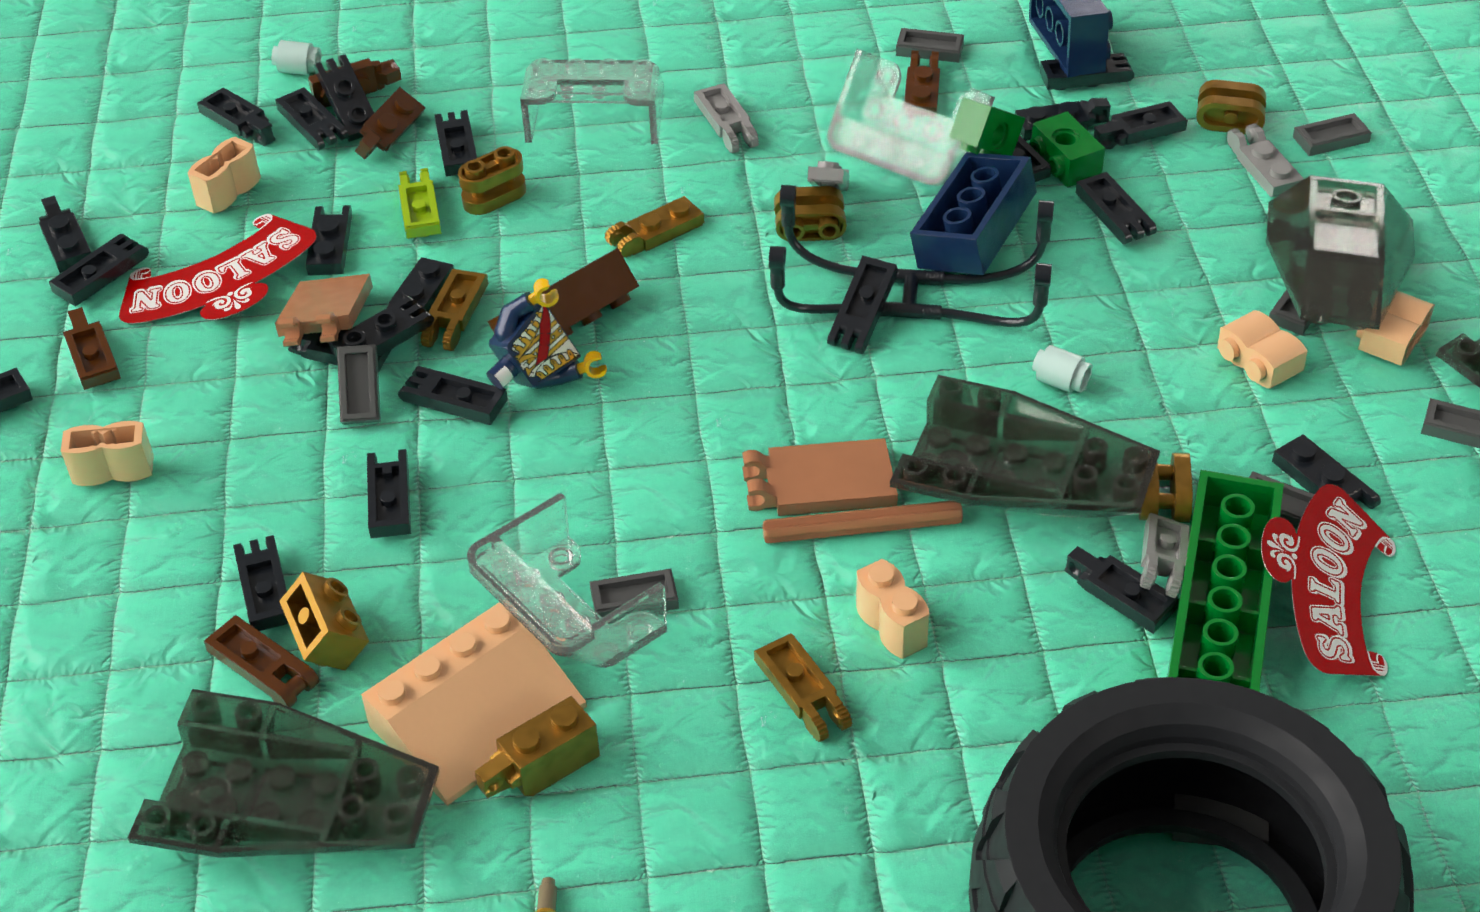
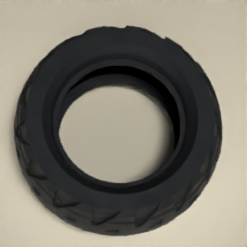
(1123, 754)

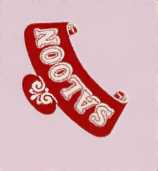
(221, 283)
(1326, 578)

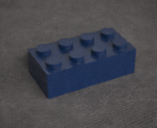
(1074, 33)
(973, 213)

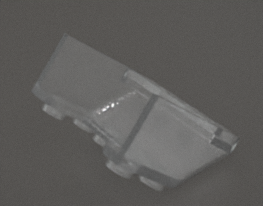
(592, 82)
(890, 131)
(523, 572)

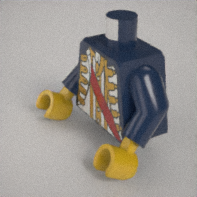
(534, 345)

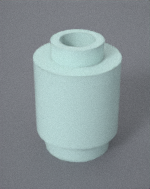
(295, 57)
(1062, 369)

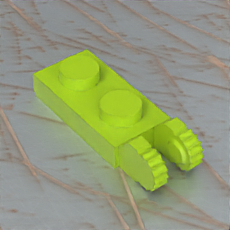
(419, 205)

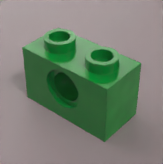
(986, 128)
(1067, 148)

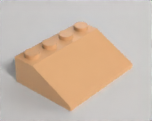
(465, 696)

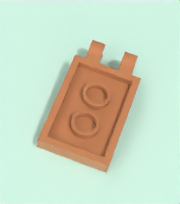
(323, 307)
(820, 477)

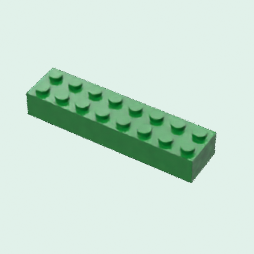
(1225, 582)

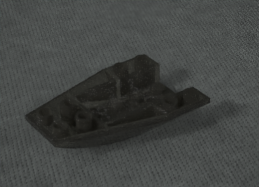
(1340, 249)
(1022, 456)
(282, 785)

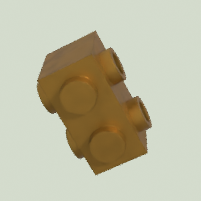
(324, 621)

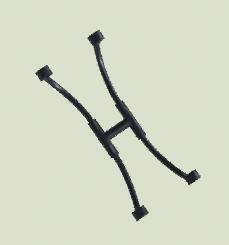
(912, 277)

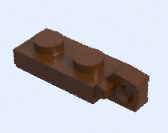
(370, 74)
(389, 123)
(90, 351)

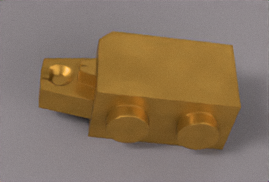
(541, 751)

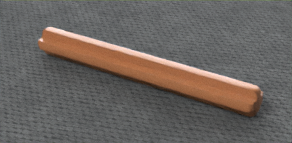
(862, 521)

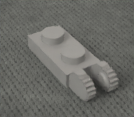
(726, 116)
(1263, 160)
(829, 174)
(1164, 552)

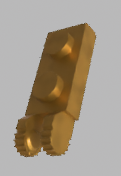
(655, 227)
(454, 307)
(802, 685)

